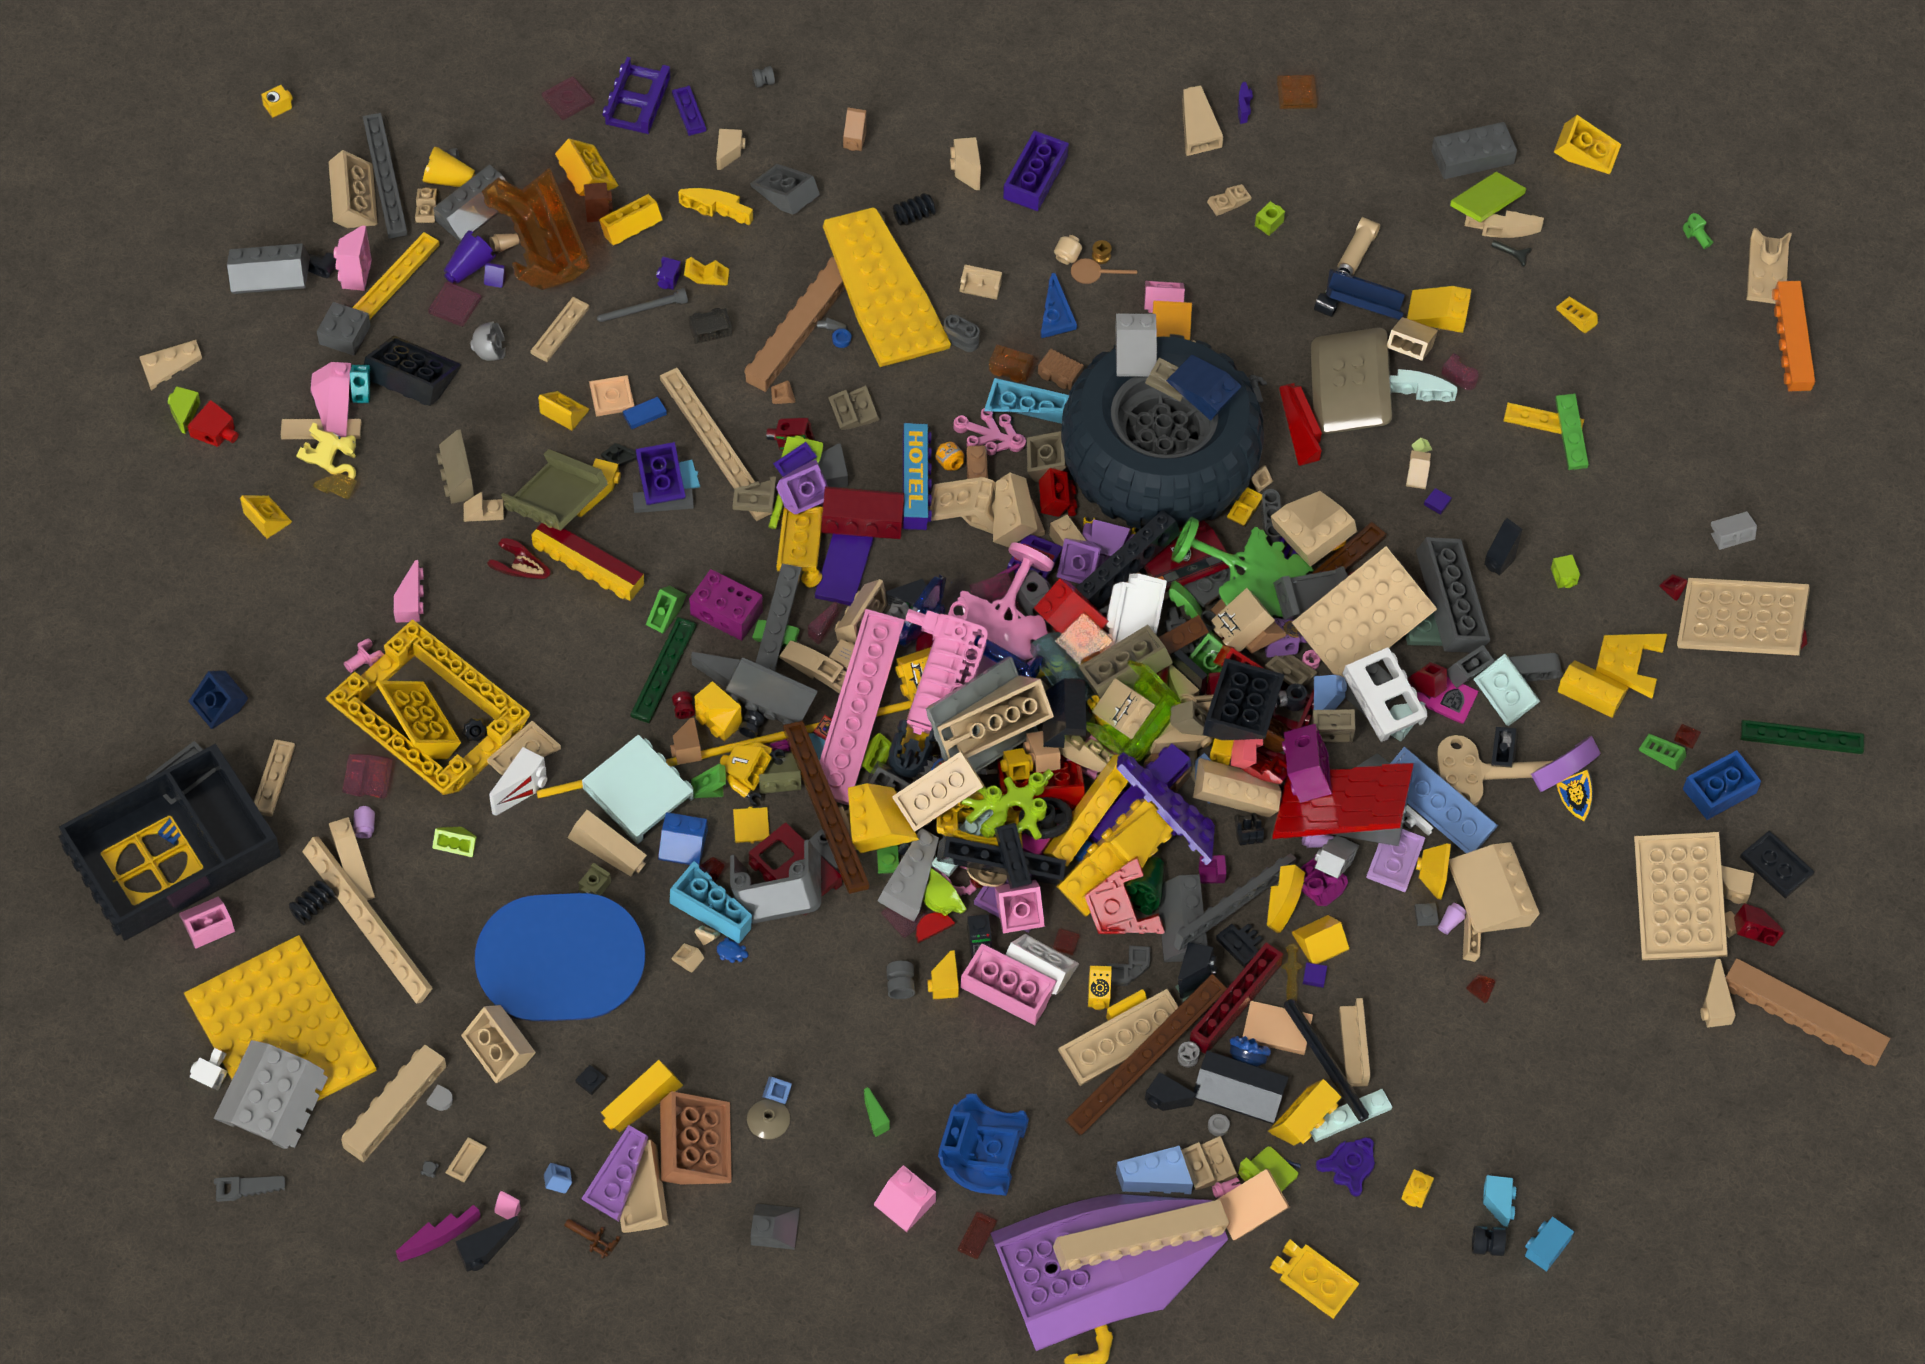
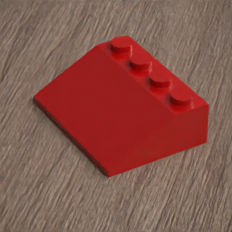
(1064, 784)

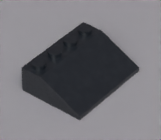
(411, 370)
(1242, 702)

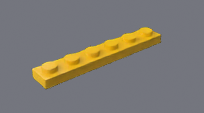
(397, 274)

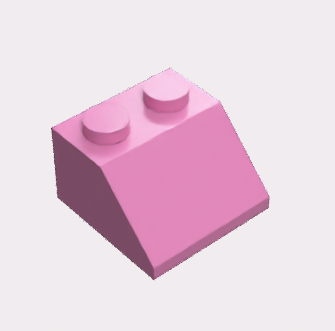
(1162, 292)
(1019, 907)
(905, 1198)

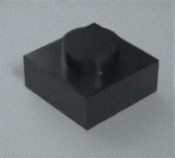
(590, 1080)

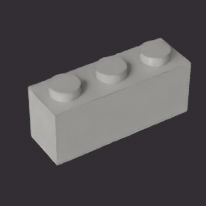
(1336, 856)

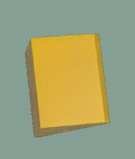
(562, 409)
(264, 514)
(1321, 939)

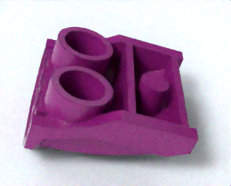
(1321, 886)

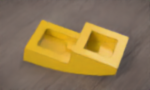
(1245, 507)

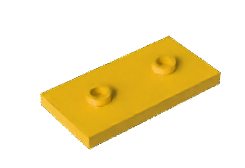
(800, 539)

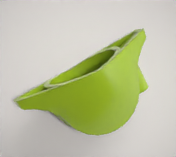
(941, 895)

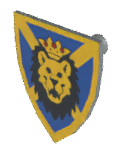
(1577, 794)

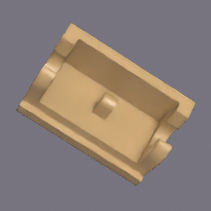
(981, 282)

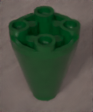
(1147, 890)

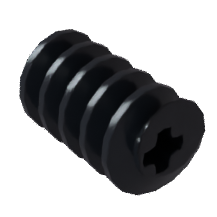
(914, 207)
(310, 900)

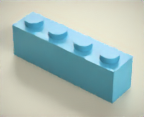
(1026, 400)

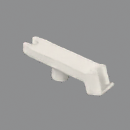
(1415, 819)

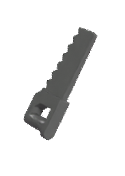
(247, 1186)

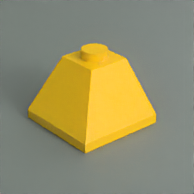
(1434, 868)

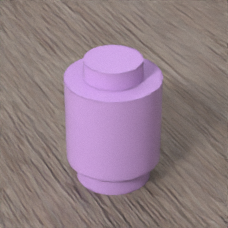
(364, 822)

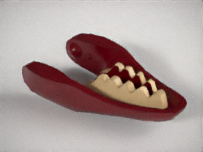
(524, 564)

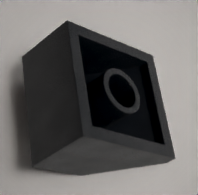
(1196, 968)

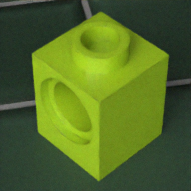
(1269, 218)
(1565, 571)

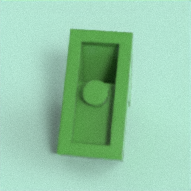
(709, 783)

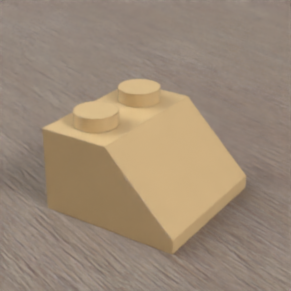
(966, 161)

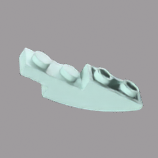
(1424, 385)

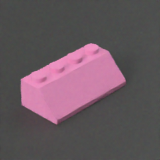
(1008, 984)

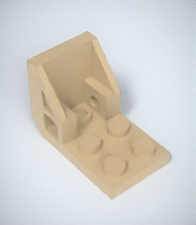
(968, 499)

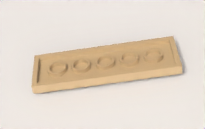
(1116, 1039)

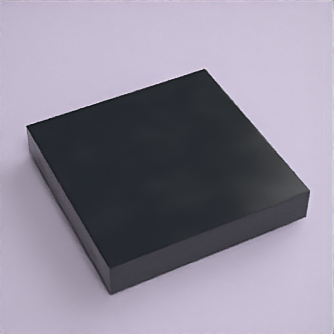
(1190, 671)

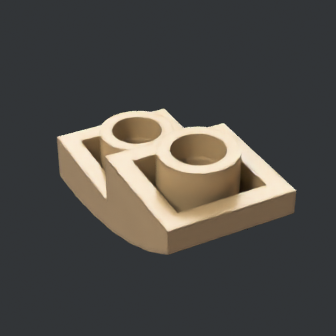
(1231, 199)
(425, 202)

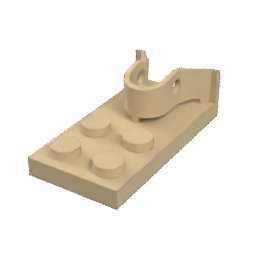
(1766, 265)
(938, 791)

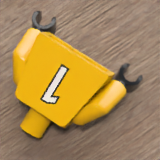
(746, 764)

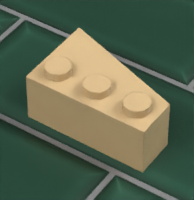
(1013, 510)

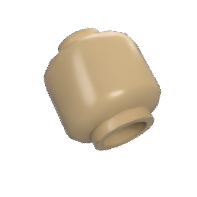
(1068, 249)

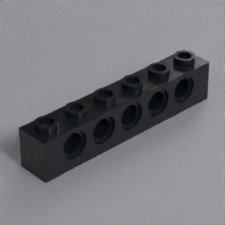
(1129, 558)

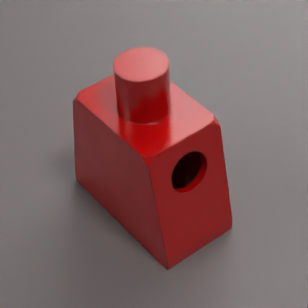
(213, 425)

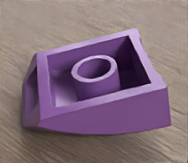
(802, 488)

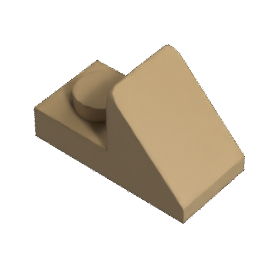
(1418, 469)
(483, 510)

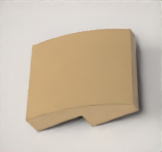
(1208, 1163)

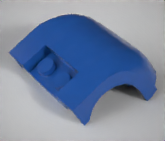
(981, 1145)

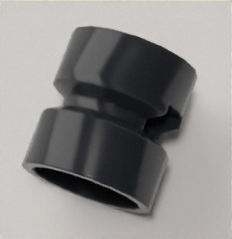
(1488, 1240)

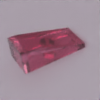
(819, 627)

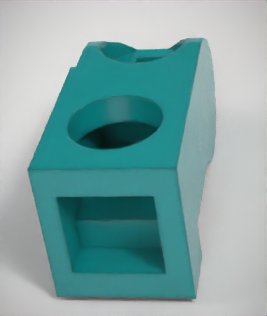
(360, 383)

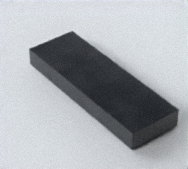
(1013, 856)

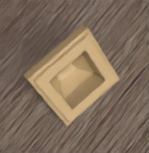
(1261, 478)
(706, 934)

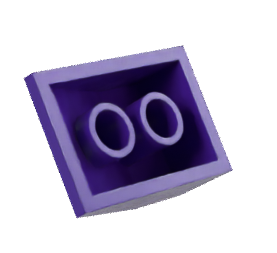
(660, 473)

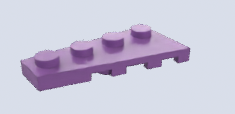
(614, 1180)

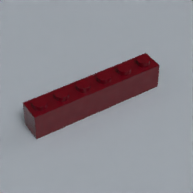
(1236, 998)

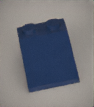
(1204, 385)

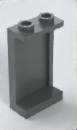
(1302, 592)

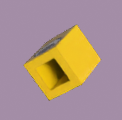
(277, 101)

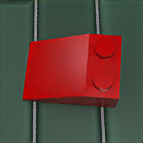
(1064, 605)

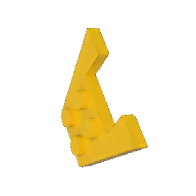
(1621, 658)

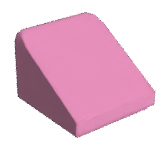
(507, 1205)

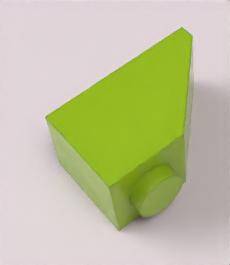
(183, 406)

